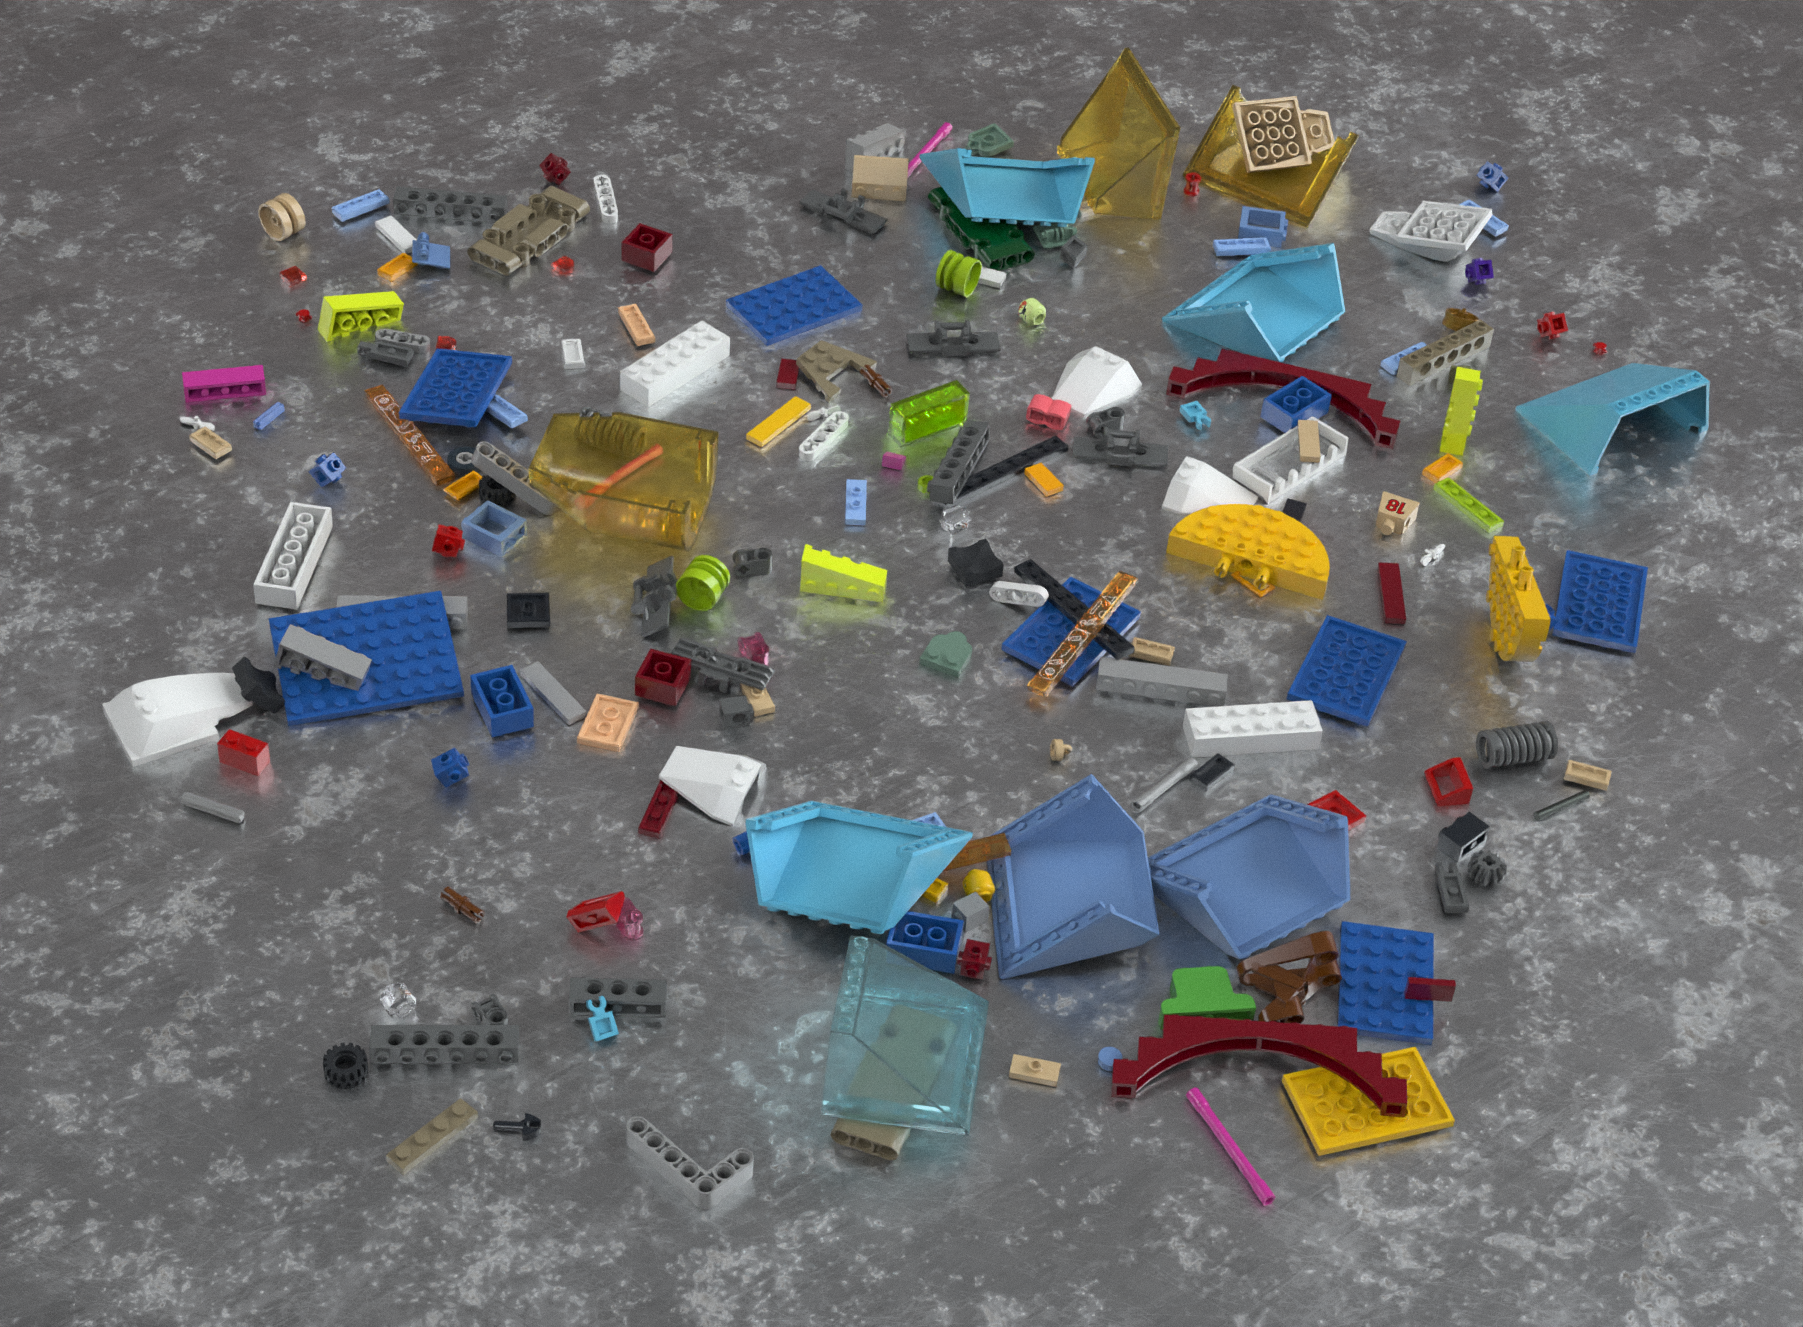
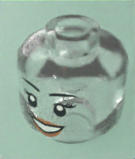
(955, 519)
(398, 1000)

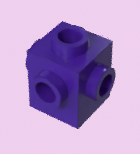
(1479, 271)

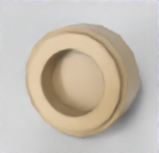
(1059, 749)

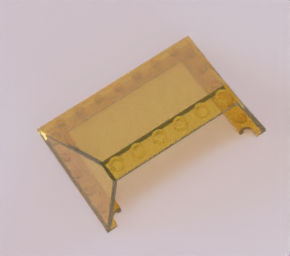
(1131, 140)
(1290, 190)

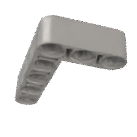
(510, 475)
(699, 1186)

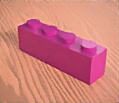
(224, 383)

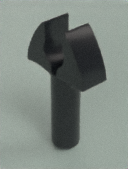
(522, 1126)

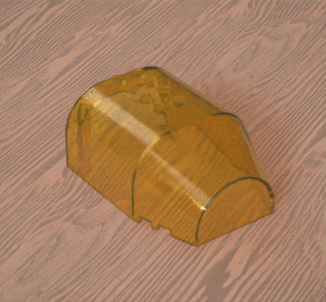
(628, 476)

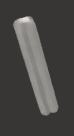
(212, 807)

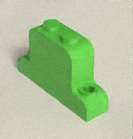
(1206, 994)

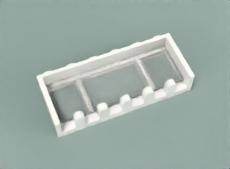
(1278, 467)

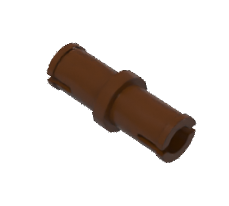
(876, 381)
(462, 904)

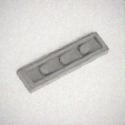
(553, 693)

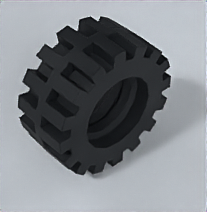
(498, 497)
(345, 1054)

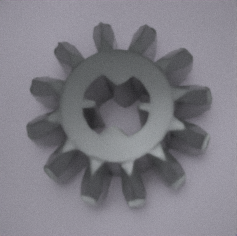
(1487, 868)

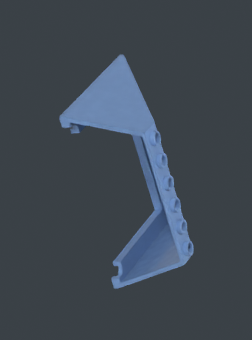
(1256, 873)
(1071, 883)

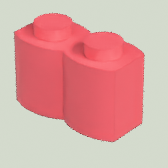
(1048, 412)

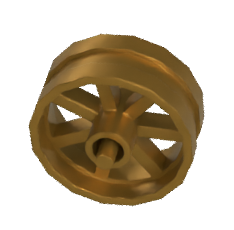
(1458, 319)

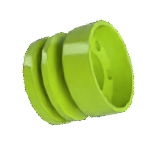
(958, 273)
(703, 582)

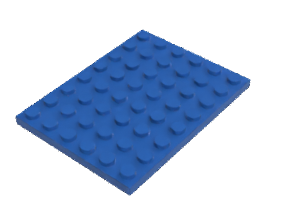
(408, 652)

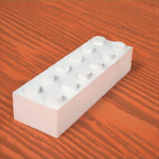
(674, 363)
(293, 555)
(1252, 729)

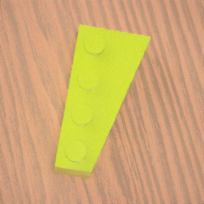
(357, 312)
(1460, 410)
(840, 576)

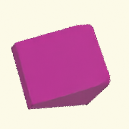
(893, 460)

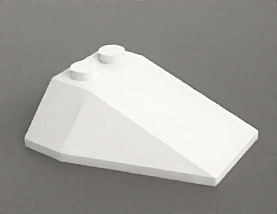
(1096, 381)
(1202, 486)
(712, 780)

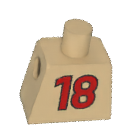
(1396, 513)

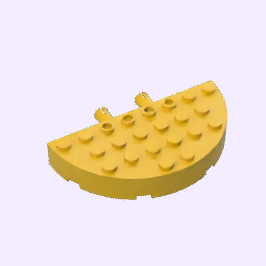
(1257, 544)
(1515, 603)

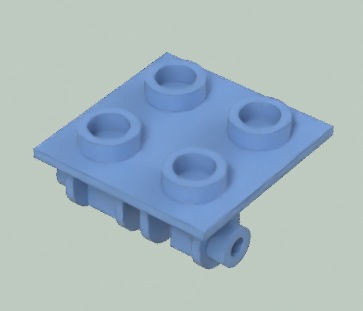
(429, 253)

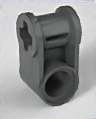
(1111, 418)
(755, 562)
(490, 1011)

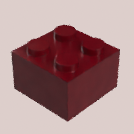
(646, 247)
(662, 677)

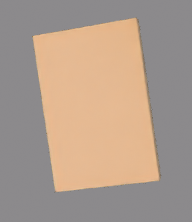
(607, 722)

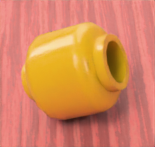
(979, 882)

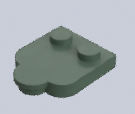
(988, 141)
(947, 653)

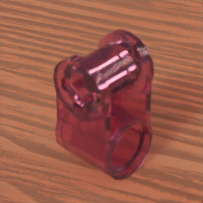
(754, 648)
(630, 921)

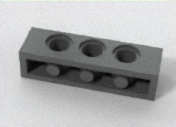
(622, 996)

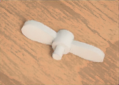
(824, 413)
(197, 424)
(1431, 554)

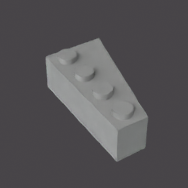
(880, 143)
(321, 658)

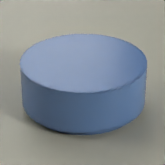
(1106, 1057)

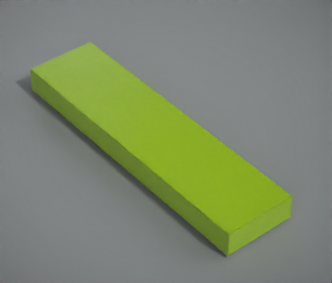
(1468, 505)

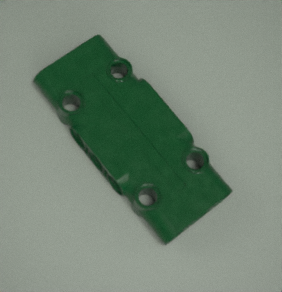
(994, 244)

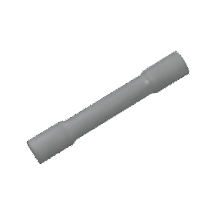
(1149, 796)

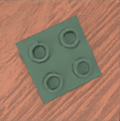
(1052, 235)

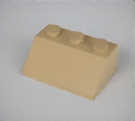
(880, 178)

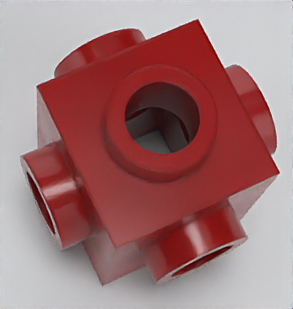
(1552, 325)
(448, 541)

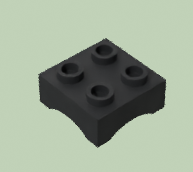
(975, 563)
(258, 686)

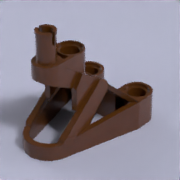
(1290, 984)

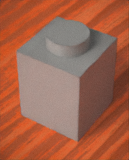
(971, 910)

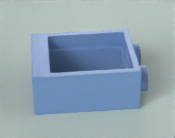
(1266, 218)
(515, 528)

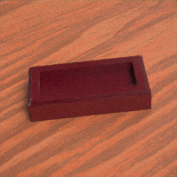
(787, 374)
(1430, 989)

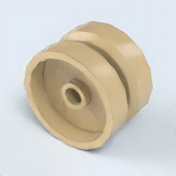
(281, 217)

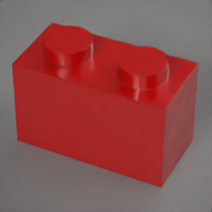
(243, 752)

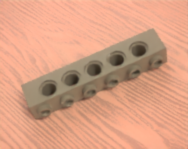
(1445, 352)

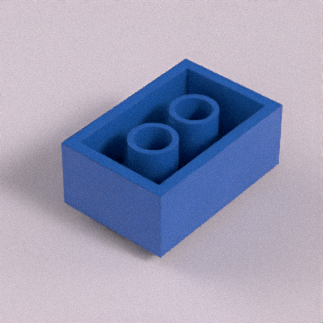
(1295, 402)
(502, 701)
(928, 940)

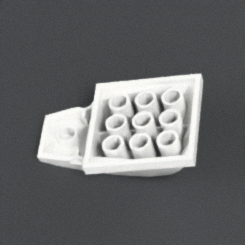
(1433, 230)
(172, 713)

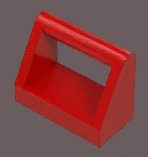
(1463, 788)
(596, 912)

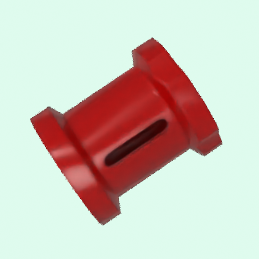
(1192, 184)

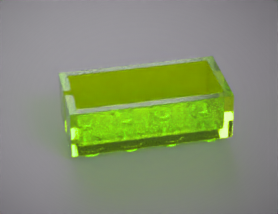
(928, 413)

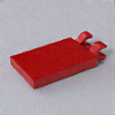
(1339, 804)

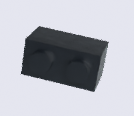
(1463, 836)

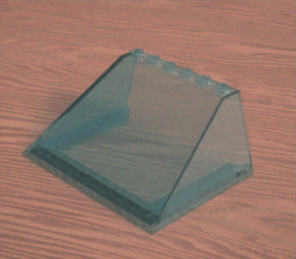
(902, 1043)

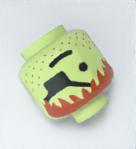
(1032, 311)

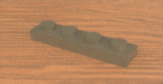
(431, 1136)

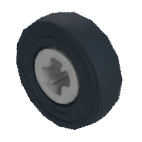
(460, 461)

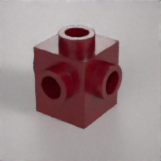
(555, 169)
(974, 959)

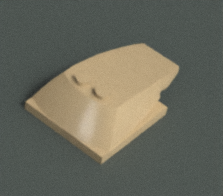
(1279, 134)

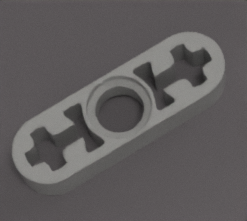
(418, 343)

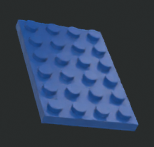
(793, 305)
(455, 387)
(1600, 601)
(1049, 627)
(1347, 670)
(1374, 978)

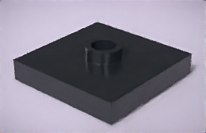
(528, 610)

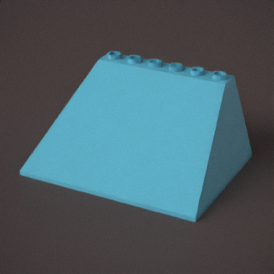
(1011, 187)
(1267, 302)
(1587, 413)
(846, 863)

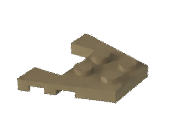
(826, 361)

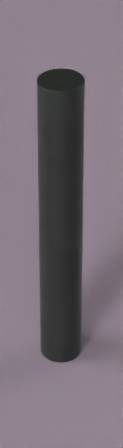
(1561, 805)

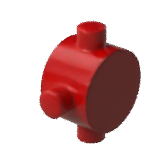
(304, 315)
(1600, 348)

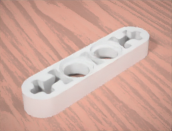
(605, 199)
(820, 434)

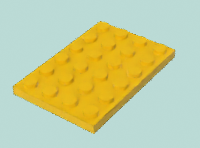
(1345, 1118)

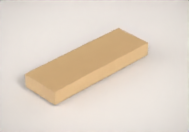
(1308, 441)

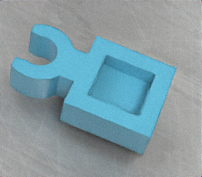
(1195, 413)
(602, 1023)

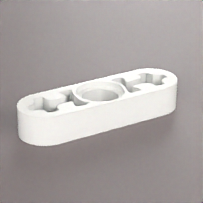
(1032, 594)

